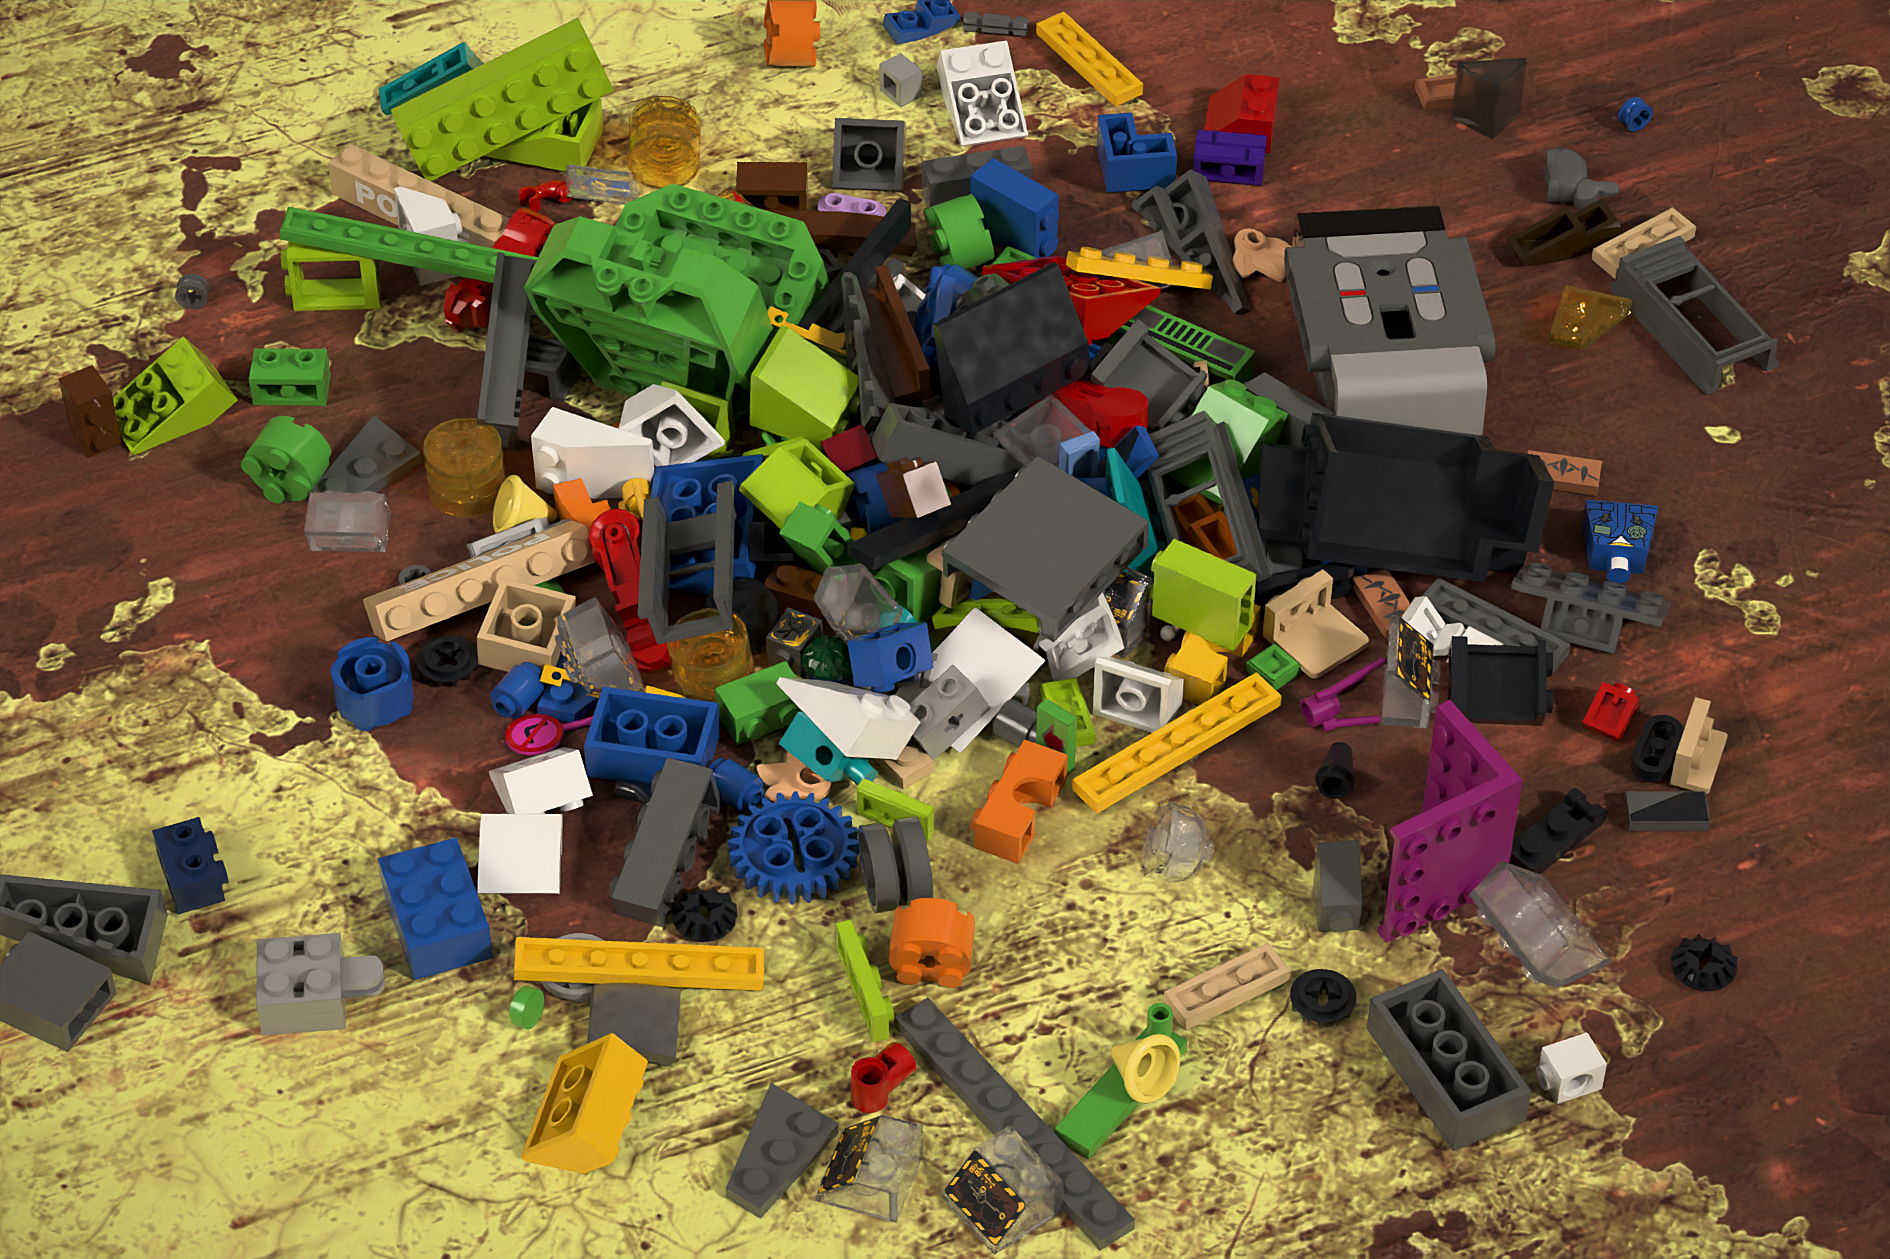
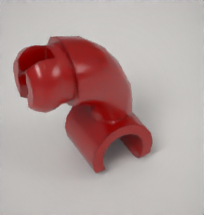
(551, 189)

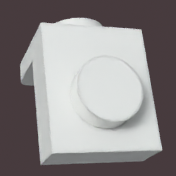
(1427, 621)

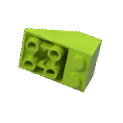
(560, 142)
(171, 398)

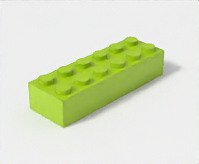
(502, 100)

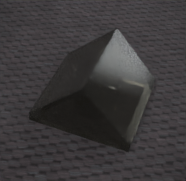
(1488, 94)

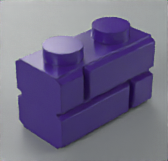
(1230, 157)

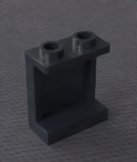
(1500, 682)

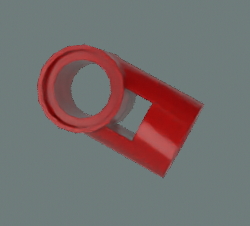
(878, 1076)

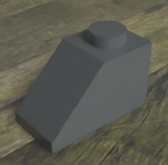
(1338, 886)

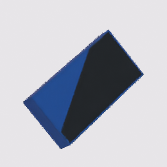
(1135, 450)

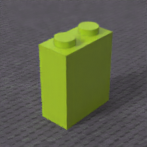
(1203, 594)

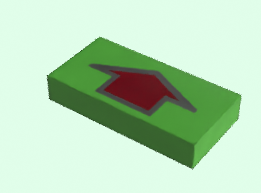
(1057, 730)

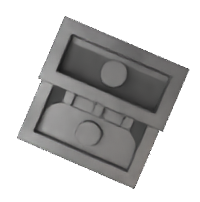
(638, 1015)

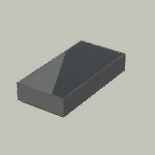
(1666, 811)

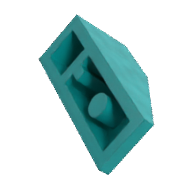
(428, 76)

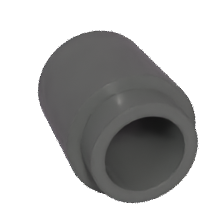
(1015, 723)

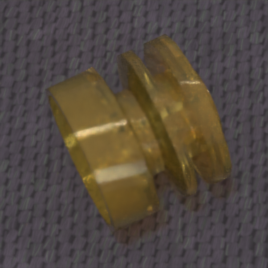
(664, 142)
(464, 467)
(711, 658)

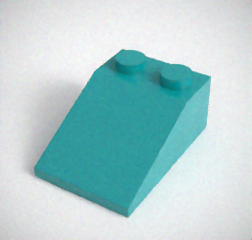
(1128, 492)

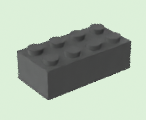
(1448, 1060)

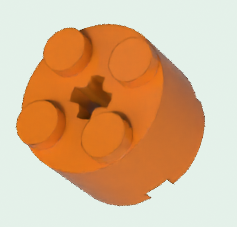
(791, 32)
(931, 942)

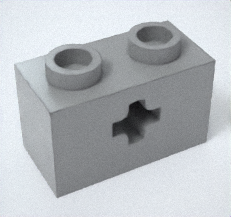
(946, 711)

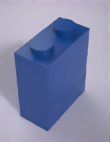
(1016, 209)

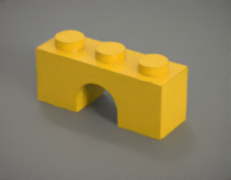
(1202, 666)

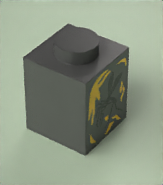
(791, 637)

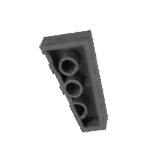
(959, 455)

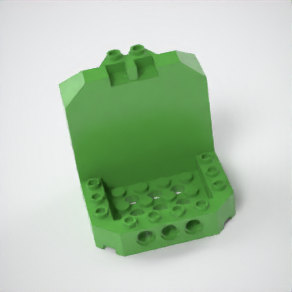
(675, 291)

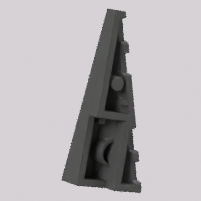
(1195, 232)
(864, 356)

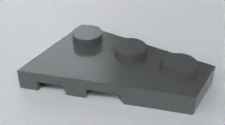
(370, 461)
(778, 1150)

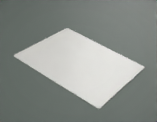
(988, 658)

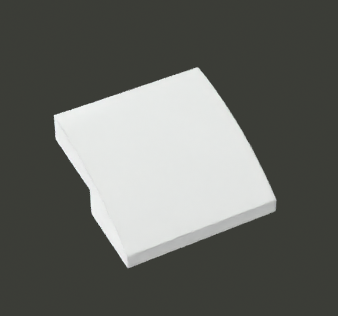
(1086, 639)
(520, 854)

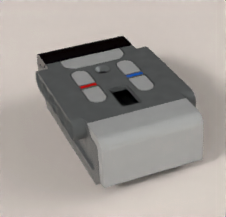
(1391, 317)

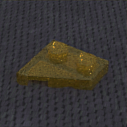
(1586, 316)

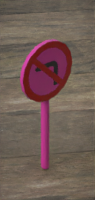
(539, 733)

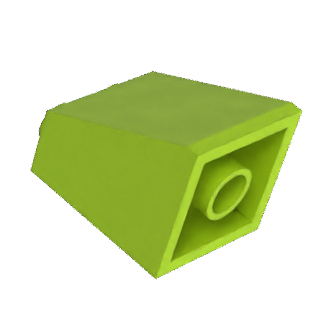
(802, 391)

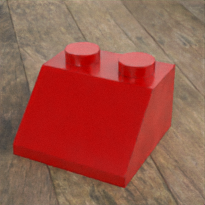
(1245, 107)

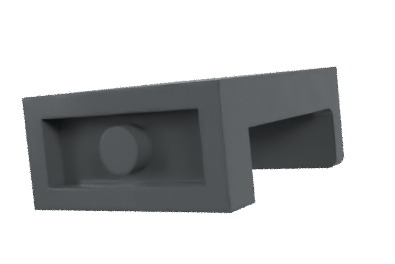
(1153, 370)

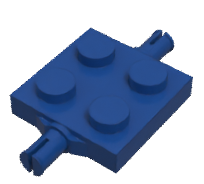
(936, 305)

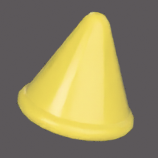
(519, 504)
(1147, 1066)

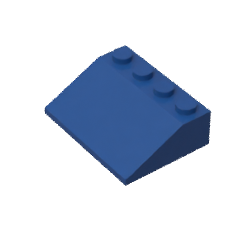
(690, 492)

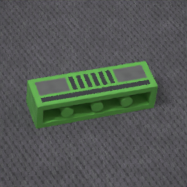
(1192, 343)

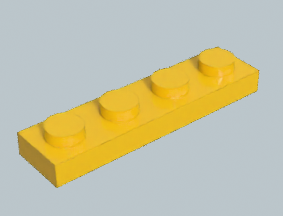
(1089, 59)
(1125, 266)

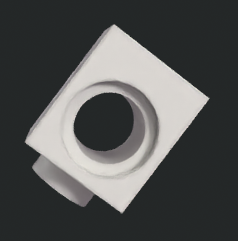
(1571, 1068)

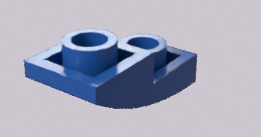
(927, 20)

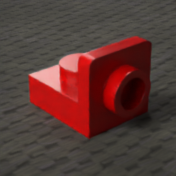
(1612, 710)

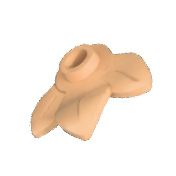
(1259, 253)
(792, 777)

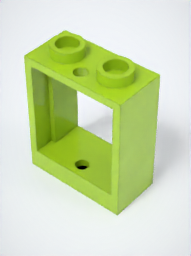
(330, 293)

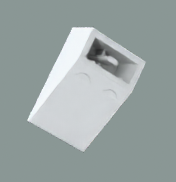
(981, 93)

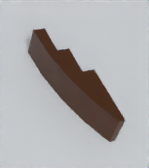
(846, 230)

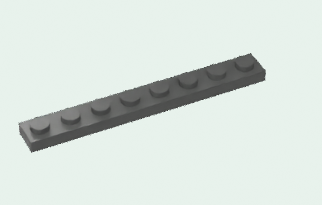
(999, 1106)

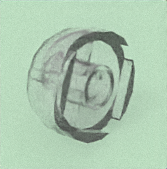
(1177, 844)

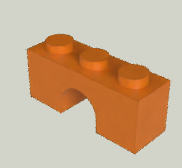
(1029, 776)

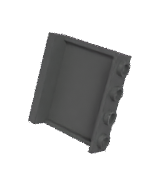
(1048, 544)

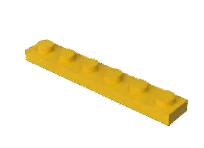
(1176, 743)
(639, 963)

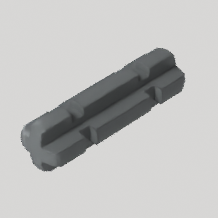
(996, 23)

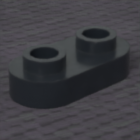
(1656, 748)

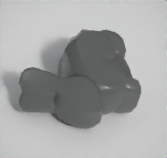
(1569, 181)

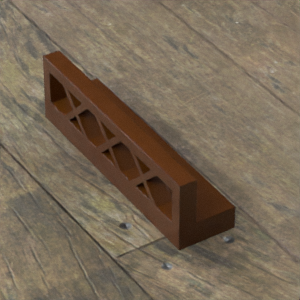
(897, 341)

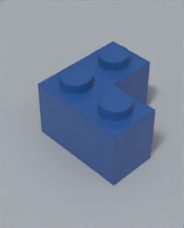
(1133, 159)

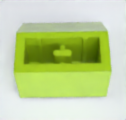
(797, 475)

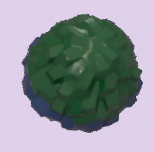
(827, 660)

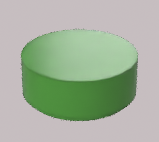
(526, 1007)

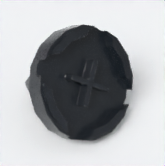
(754, 606)

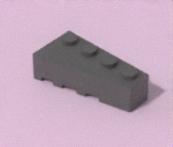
(665, 841)
(100, 921)

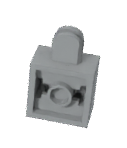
(307, 983)

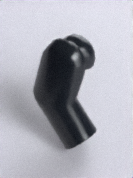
(633, 791)

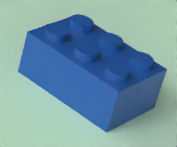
(639, 730)
(435, 908)

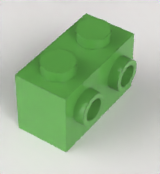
(290, 377)
(817, 537)
(756, 704)

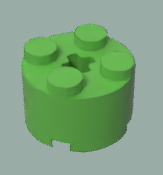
(959, 232)
(287, 460)

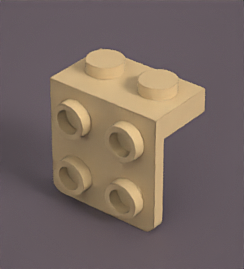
(1311, 628)

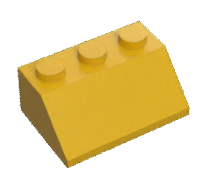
(586, 1106)

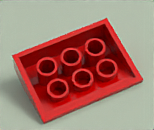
(1099, 300)

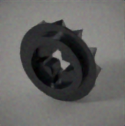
(447, 649)
(693, 925)
(1713, 976)
(1339, 992)

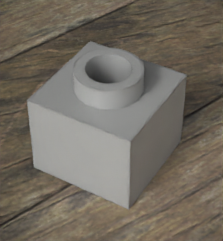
(900, 80)

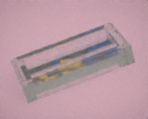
(600, 184)

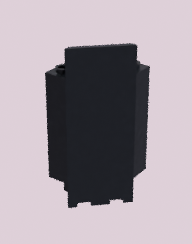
(1403, 498)

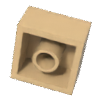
(522, 626)

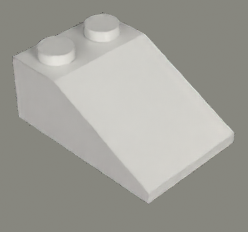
(601, 455)
(854, 718)

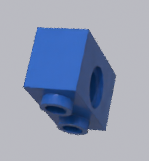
(890, 656)

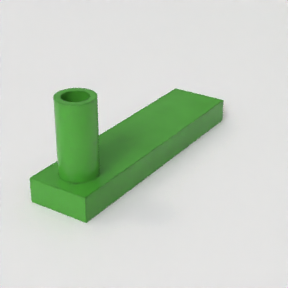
(1107, 1101)

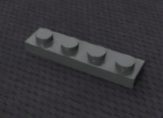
(1462, 607)

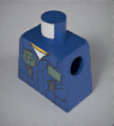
(1618, 537)

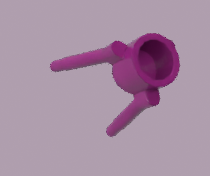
(1324, 705)

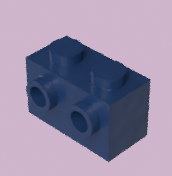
(189, 865)

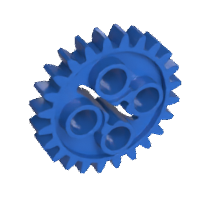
(766, 857)

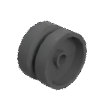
(894, 863)

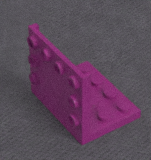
(1462, 829)

